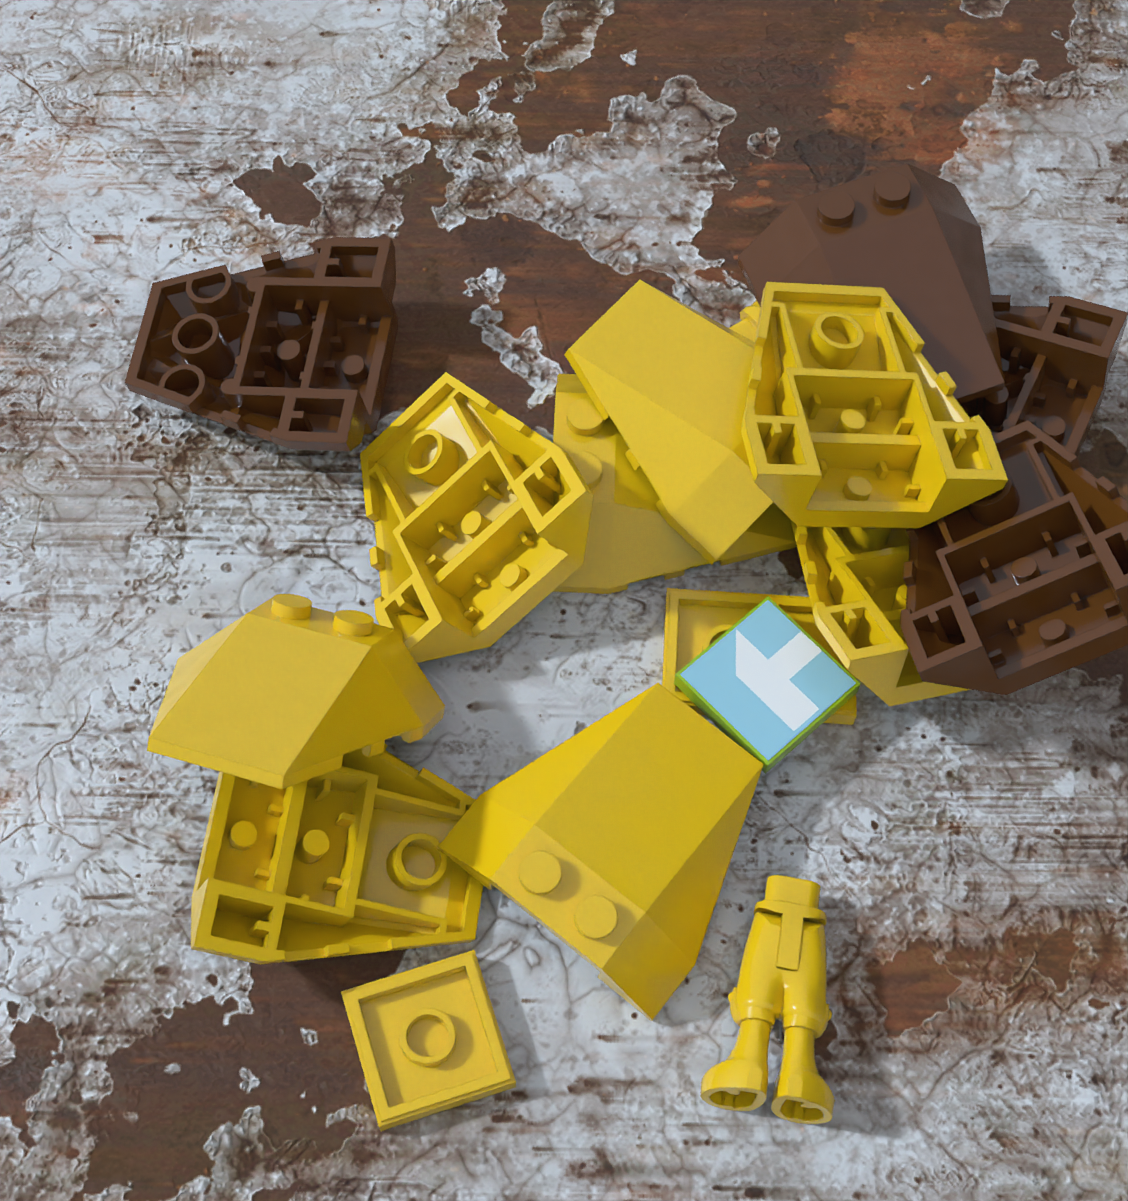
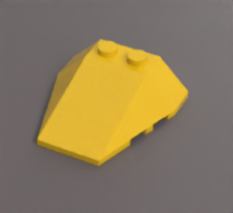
(679, 403)
(854, 418)
(468, 520)
(626, 530)
(858, 604)
(293, 694)
(618, 840)
(333, 865)

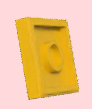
(428, 1040)

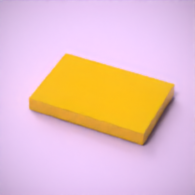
(702, 616)

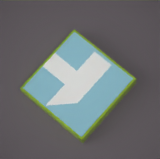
(766, 683)

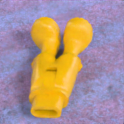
(786, 982)

